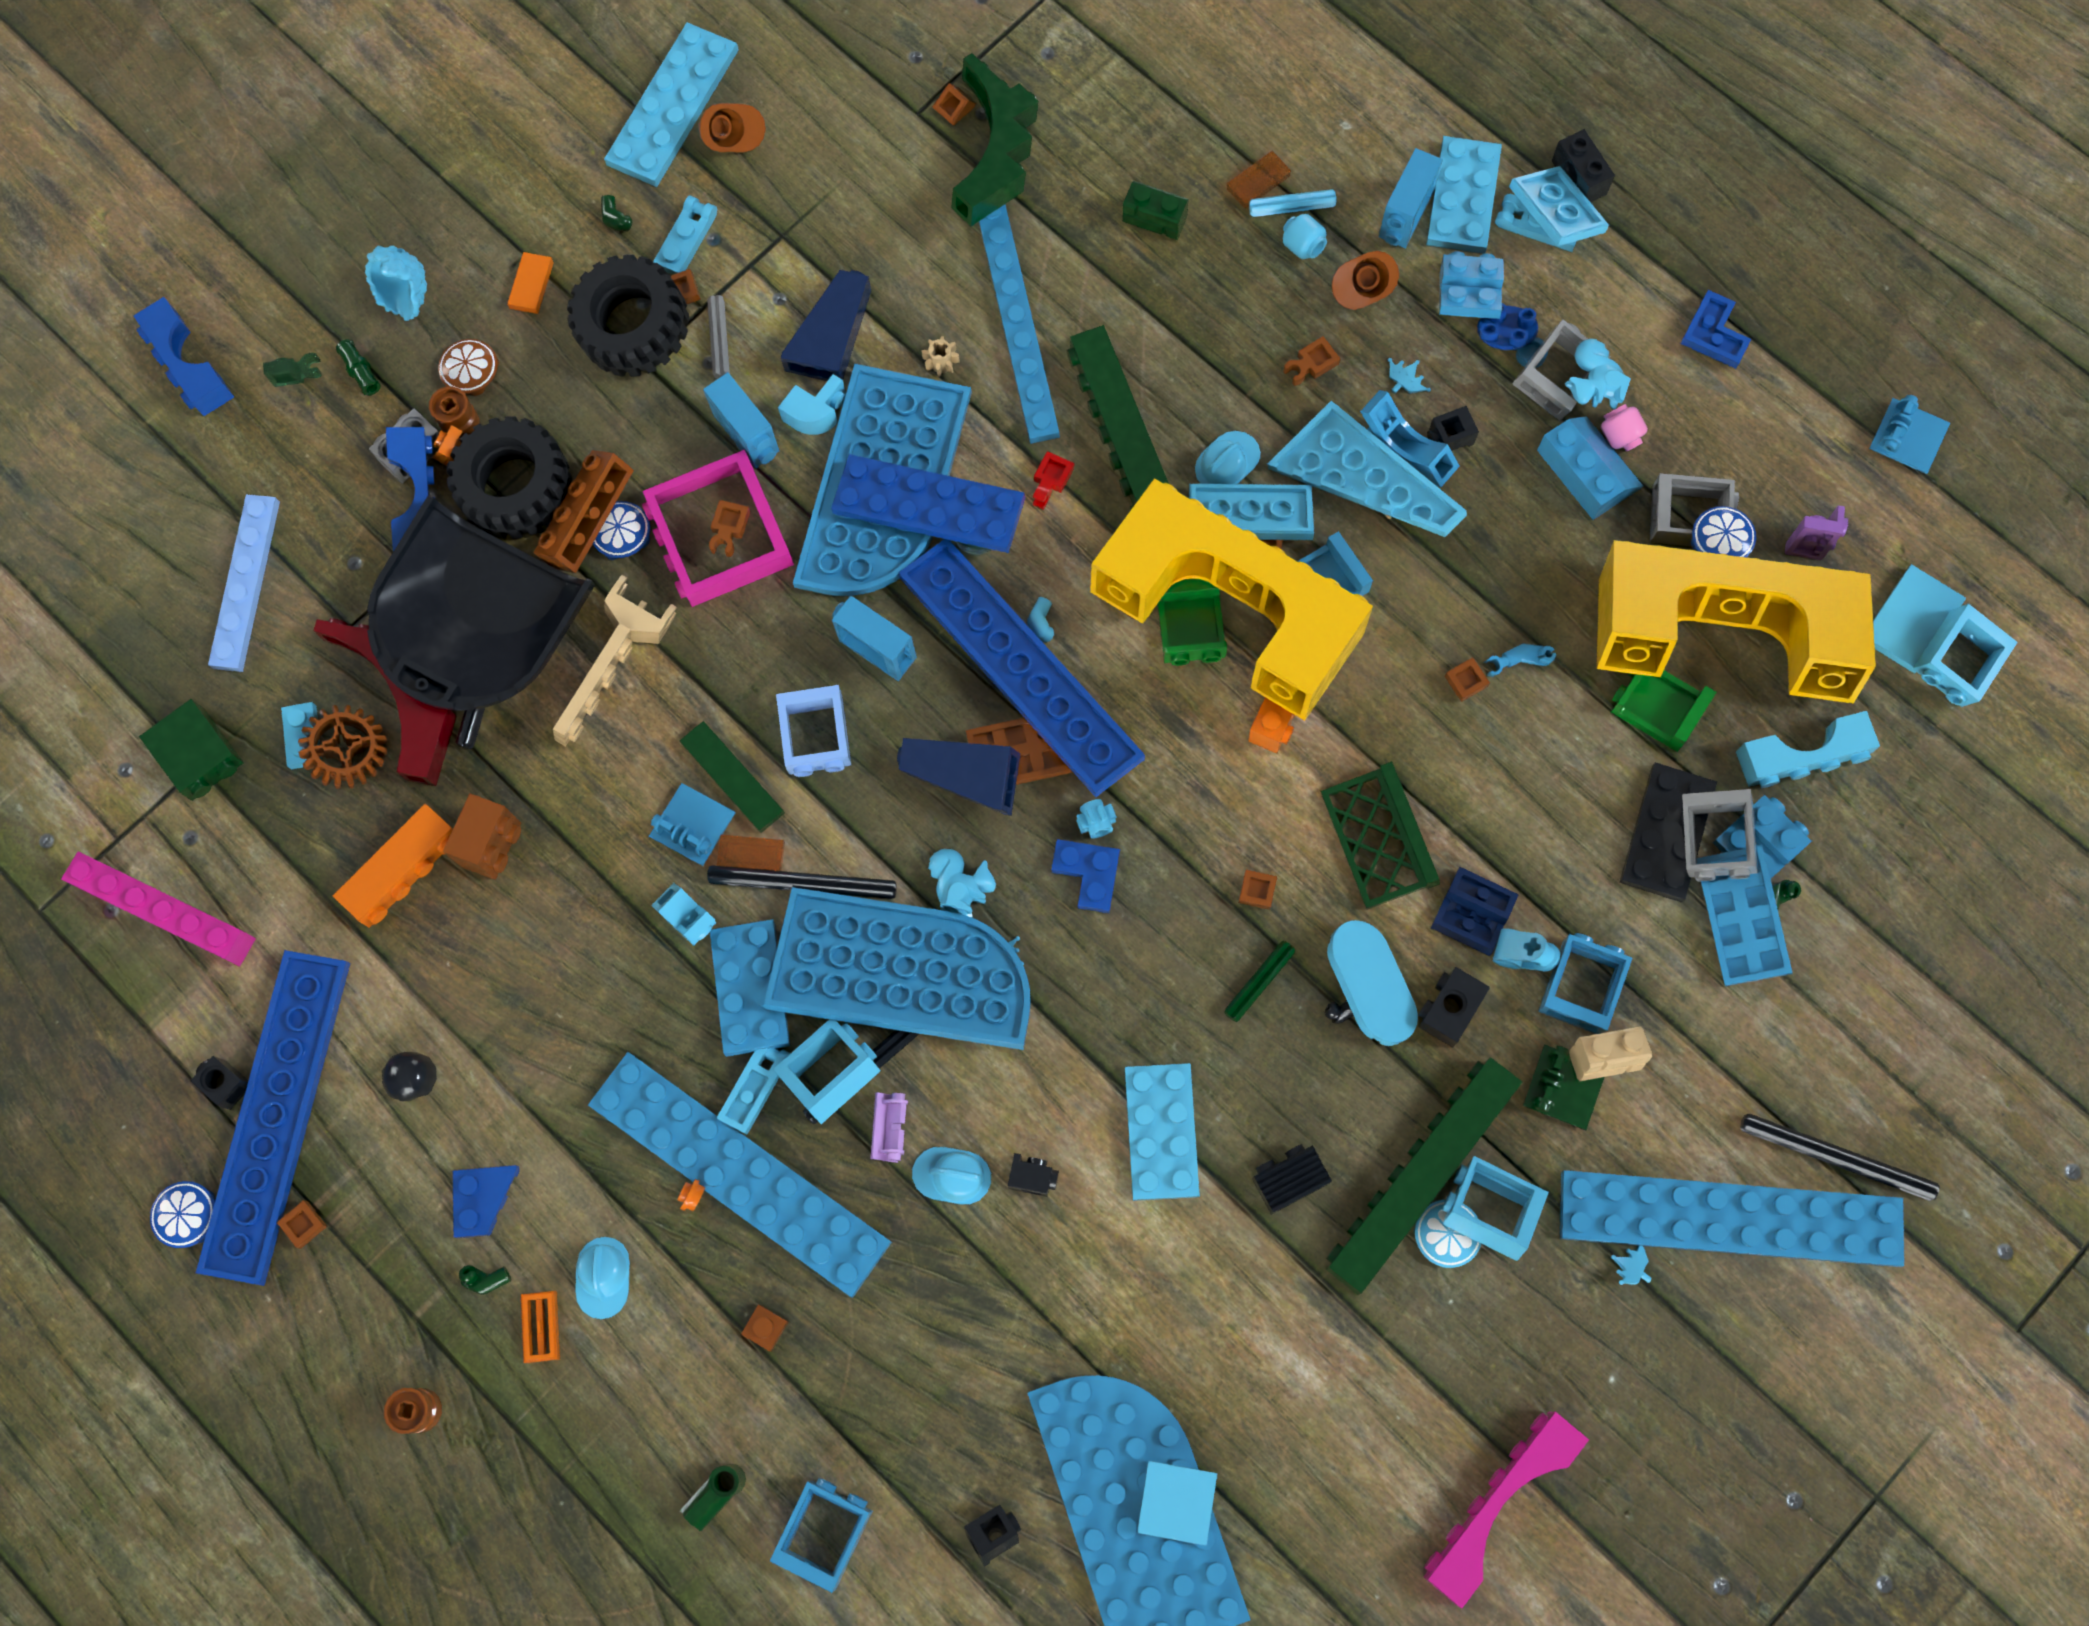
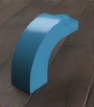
(1425, 455)

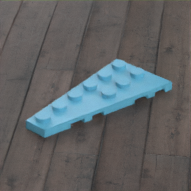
(1355, 465)

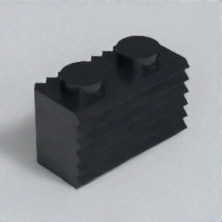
(1290, 1179)

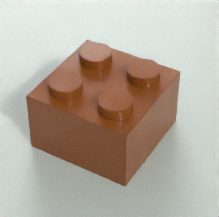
(483, 837)

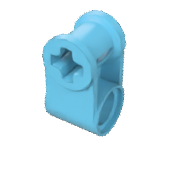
(1525, 951)

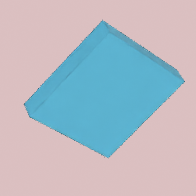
(1177, 1503)

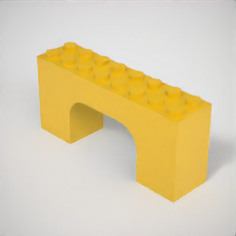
(1180, 539)
(1813, 611)

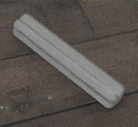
(718, 336)

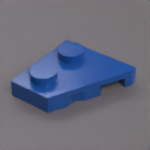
(479, 1198)

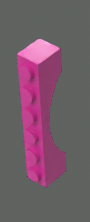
(158, 908)
(1460, 1565)

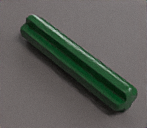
(1259, 981)

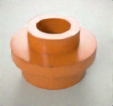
(690, 1195)

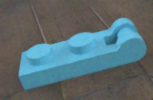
(1527, 225)
(686, 236)
(751, 1090)

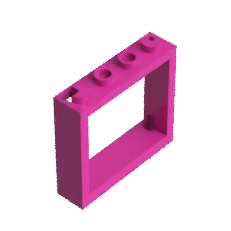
(736, 576)

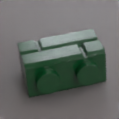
(1155, 210)

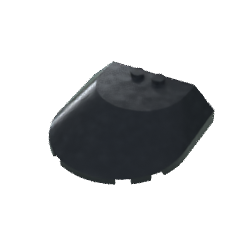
(466, 613)

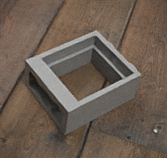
(1541, 388)
(1682, 485)
(1716, 803)

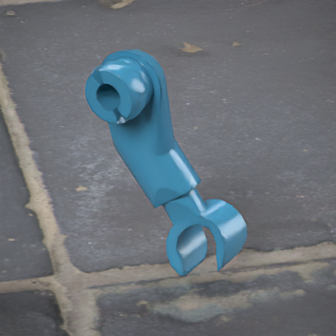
(1522, 653)

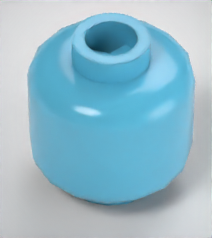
(1304, 236)

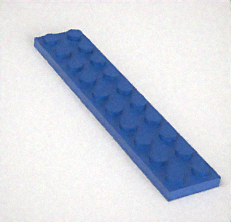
(1022, 667)
(273, 1118)

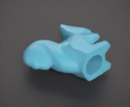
(1604, 376)
(956, 889)

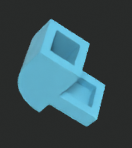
(810, 413)
(684, 914)

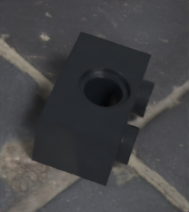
(1584, 165)
(1466, 992)

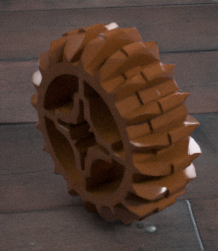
(330, 748)

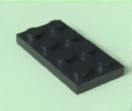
(1658, 841)

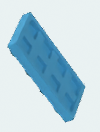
(1745, 922)
(742, 973)

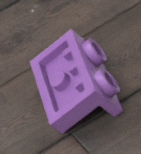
(1817, 535)

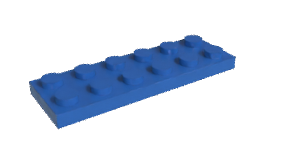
(928, 503)

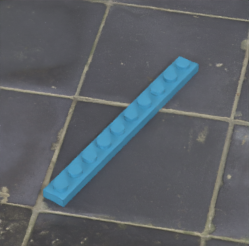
(1018, 327)

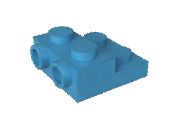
(1471, 285)
(1773, 830)

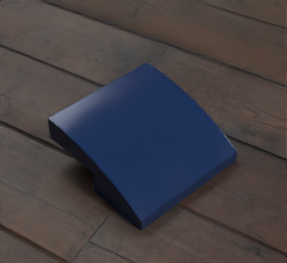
(1474, 911)

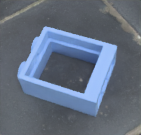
(808, 701)

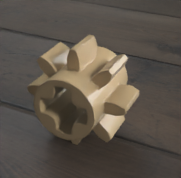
(940, 356)

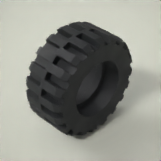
(607, 288)
(490, 447)

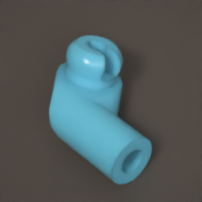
(1038, 622)

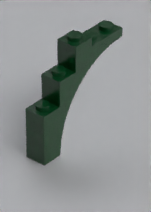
(999, 173)

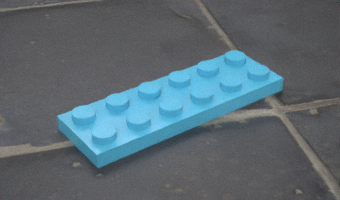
(671, 104)

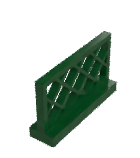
(1406, 825)

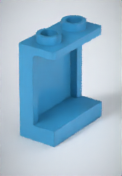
(1340, 563)

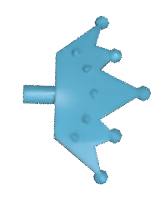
(1406, 377)
(1632, 1266)

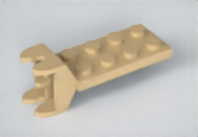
(631, 625)

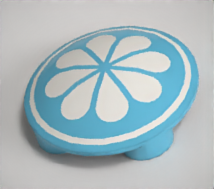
(1440, 1243)

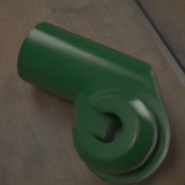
(613, 217)
(1785, 891)
(482, 1282)

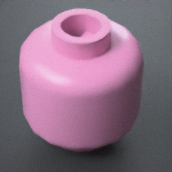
(1624, 427)

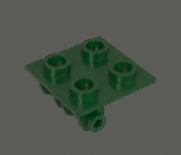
(1559, 1092)

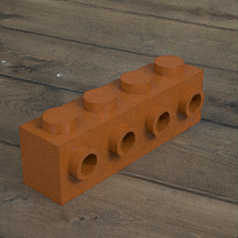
(583, 511)

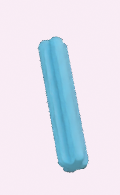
(1292, 203)

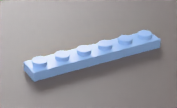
(244, 583)

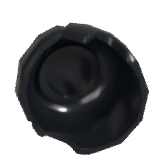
(408, 1076)

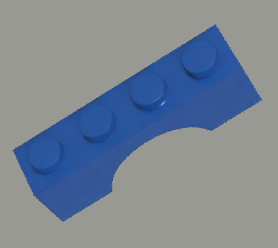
(167, 333)
(408, 450)

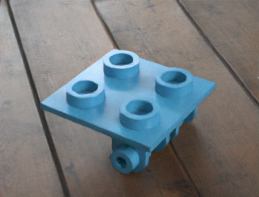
(1909, 434)
(691, 824)

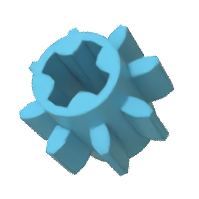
(1096, 818)

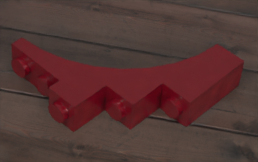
(423, 727)

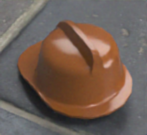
(732, 127)
(1365, 280)

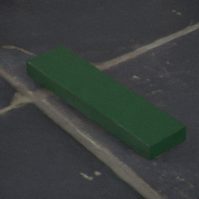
(732, 777)

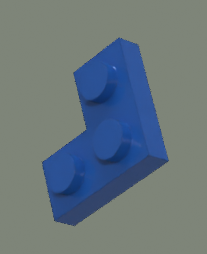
(1710, 336)
(1095, 865)

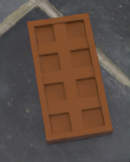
(1036, 757)

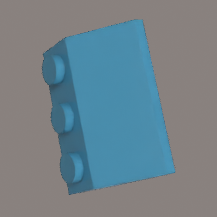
(1588, 466)

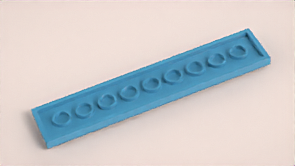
(740, 1174)
(1732, 1218)

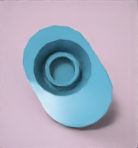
(1228, 459)
(951, 1175)
(602, 1277)

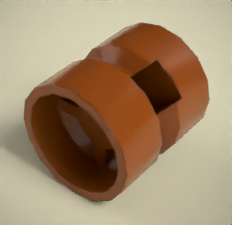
(452, 407)
(412, 1410)

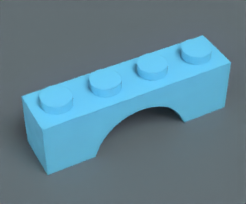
(1769, 759)

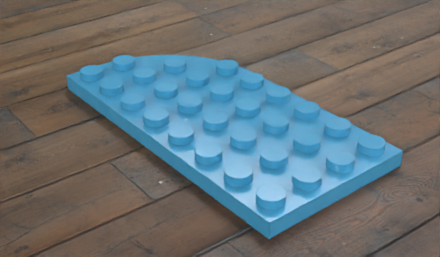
(890, 421)
(898, 969)
(1099, 1450)

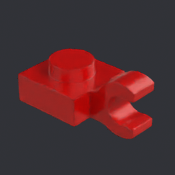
(1051, 475)

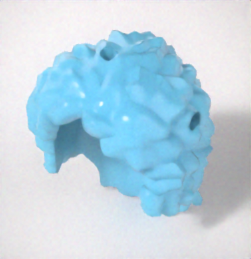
(396, 280)

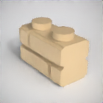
(1610, 1053)

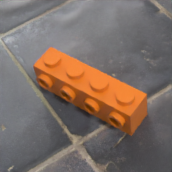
(1271, 726)
(395, 867)

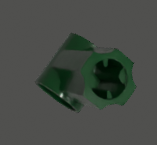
(712, 1496)

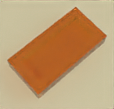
(1258, 179)
(750, 852)

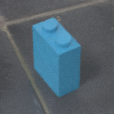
(741, 420)

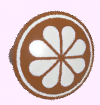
(468, 366)

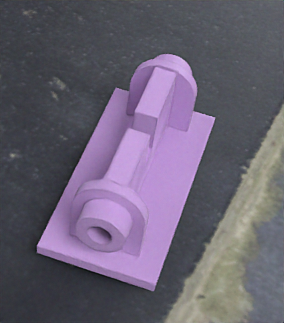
(887, 1132)

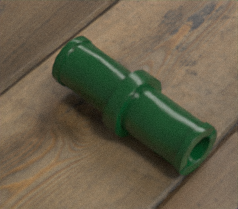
(358, 367)

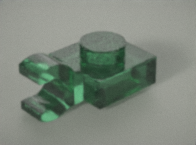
(288, 372)

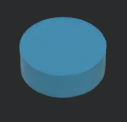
(1524, 354)

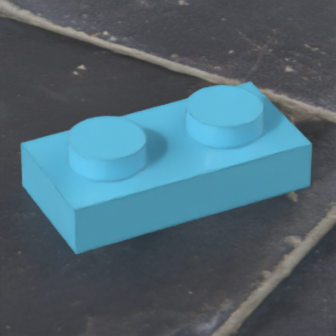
(294, 719)

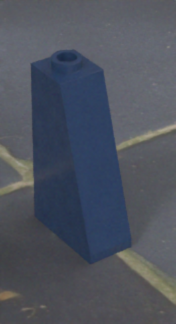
(830, 330)
(966, 769)

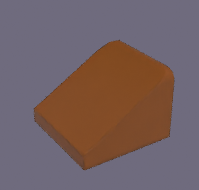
(953, 104)

